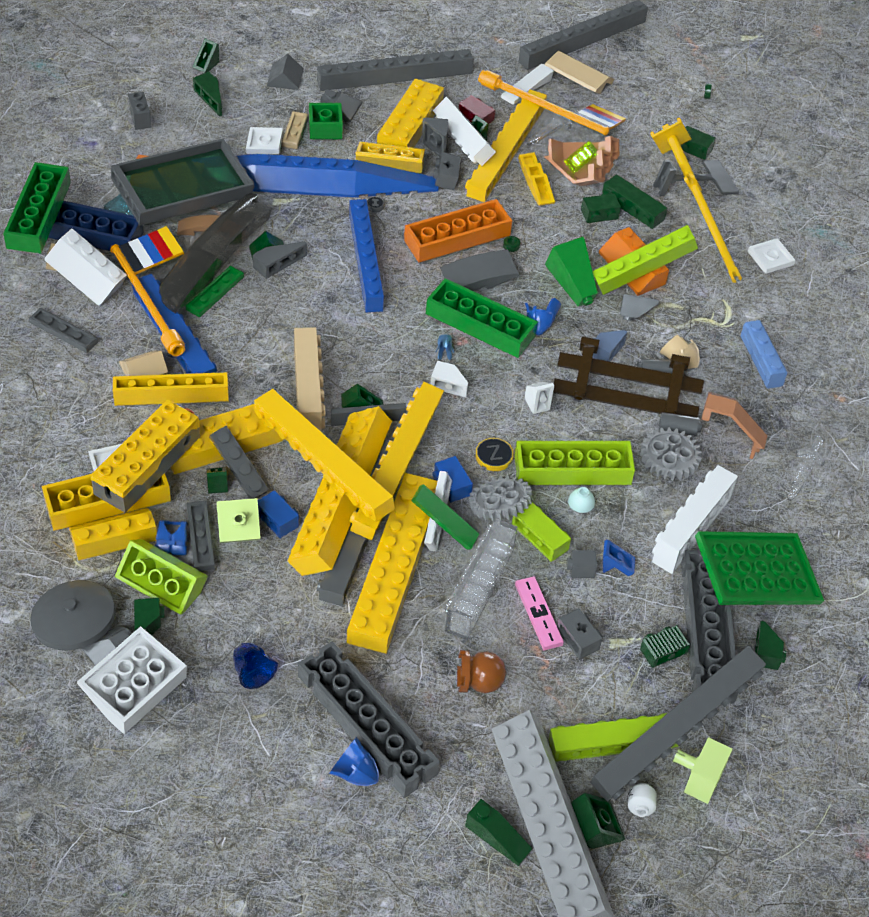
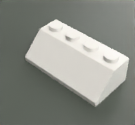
(85, 267)

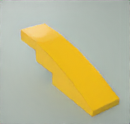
(536, 179)

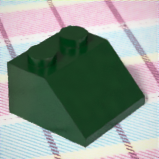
(597, 821)

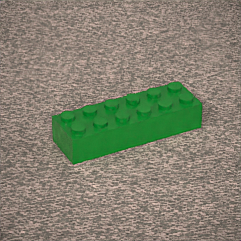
(37, 208)
(481, 318)

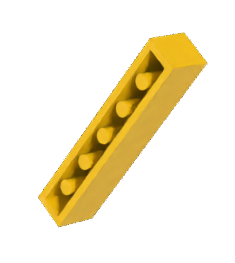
(174, 387)

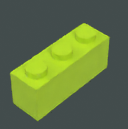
(542, 532)

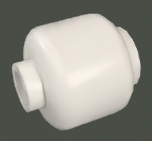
(642, 798)

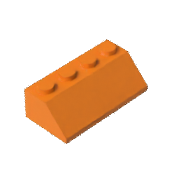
(623, 243)

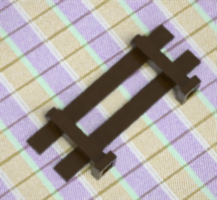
(586, 364)

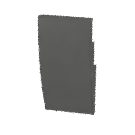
(481, 270)

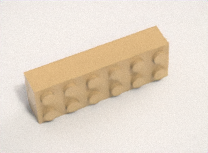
(307, 376)

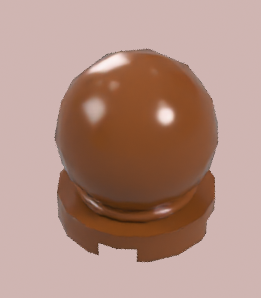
(482, 672)

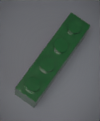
(635, 201)

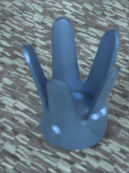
(445, 342)

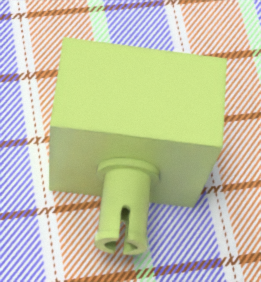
(238, 520)
(705, 769)

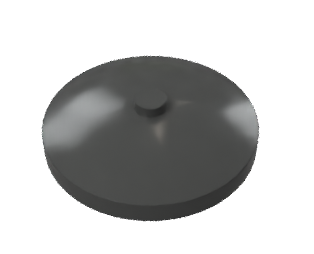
(73, 615)

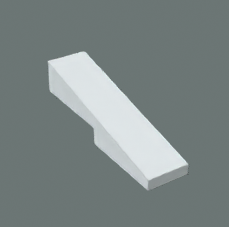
(533, 80)

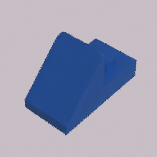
(617, 557)

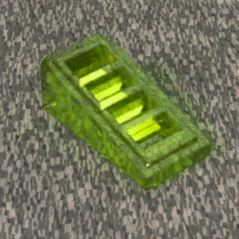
(588, 150)

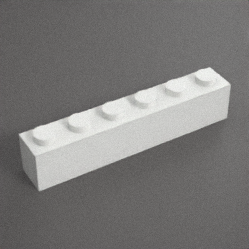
(464, 133)

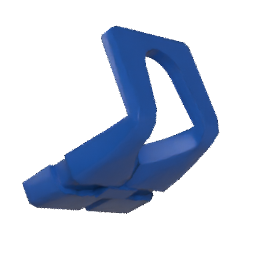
(172, 543)

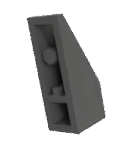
(276, 258)

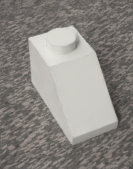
(449, 379)
(539, 396)

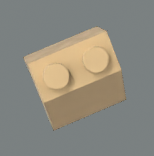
(145, 364)

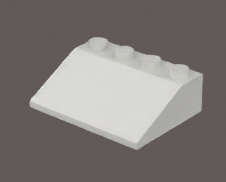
(133, 679)

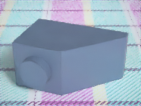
(609, 344)

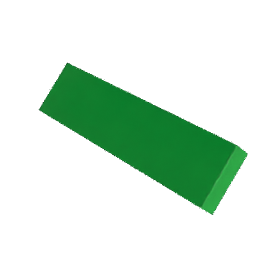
(214, 291)
(445, 517)

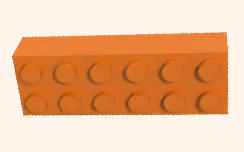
(457, 230)

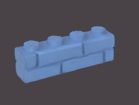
(763, 354)

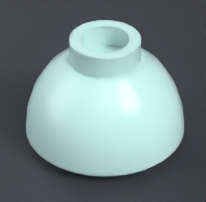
(581, 500)

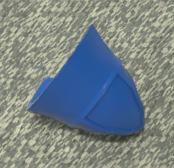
(544, 317)
(356, 766)

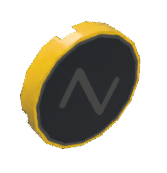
(494, 454)

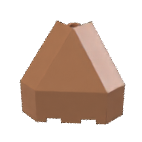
(594, 170)
(731, 407)

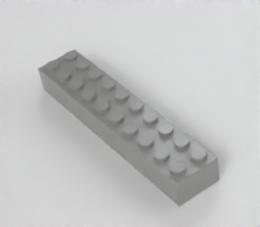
(550, 819)

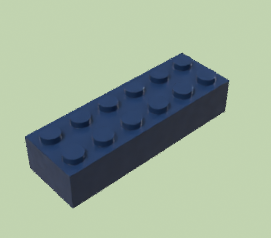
(96, 225)

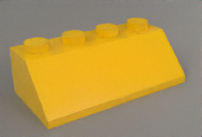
(392, 156)
(112, 533)

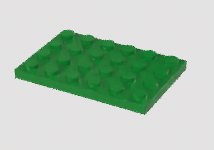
(758, 568)

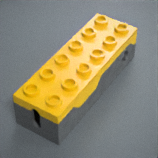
(145, 455)

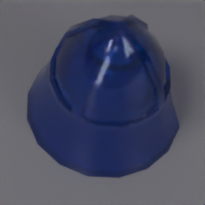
(253, 666)

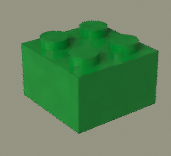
(325, 121)

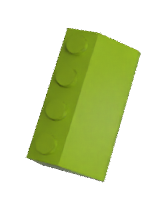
(160, 575)

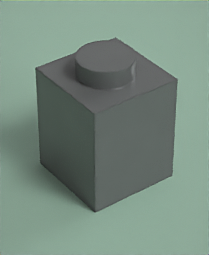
(582, 564)

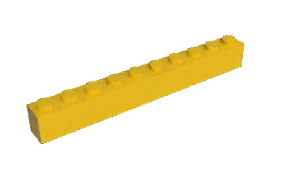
(506, 147)
(400, 451)
(324, 455)

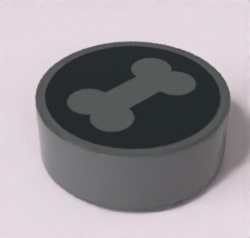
(375, 204)

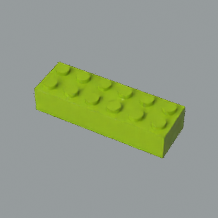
(574, 462)

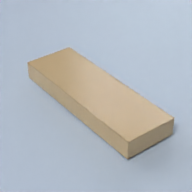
(294, 130)

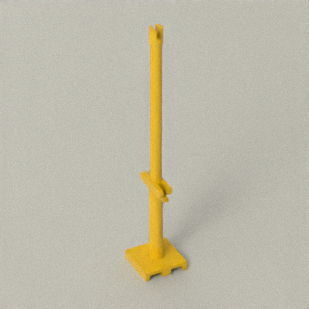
(671, 139)

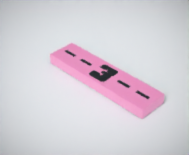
(539, 613)

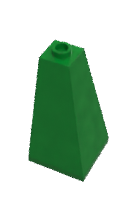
(573, 270)

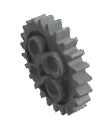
(670, 453)
(500, 498)

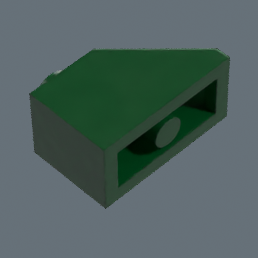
(359, 396)
(148, 614)
(769, 646)

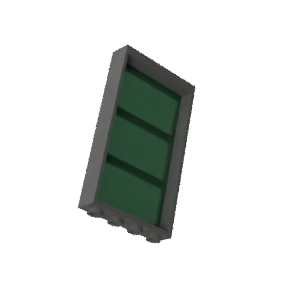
(181, 181)

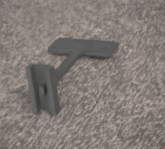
(715, 170)

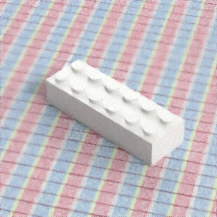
(695, 516)

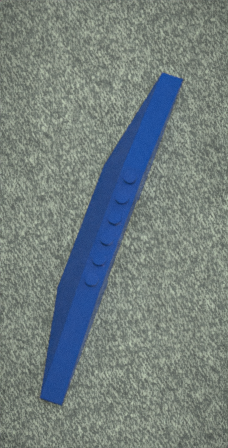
(330, 176)

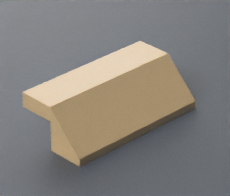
(578, 72)

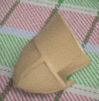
(679, 346)

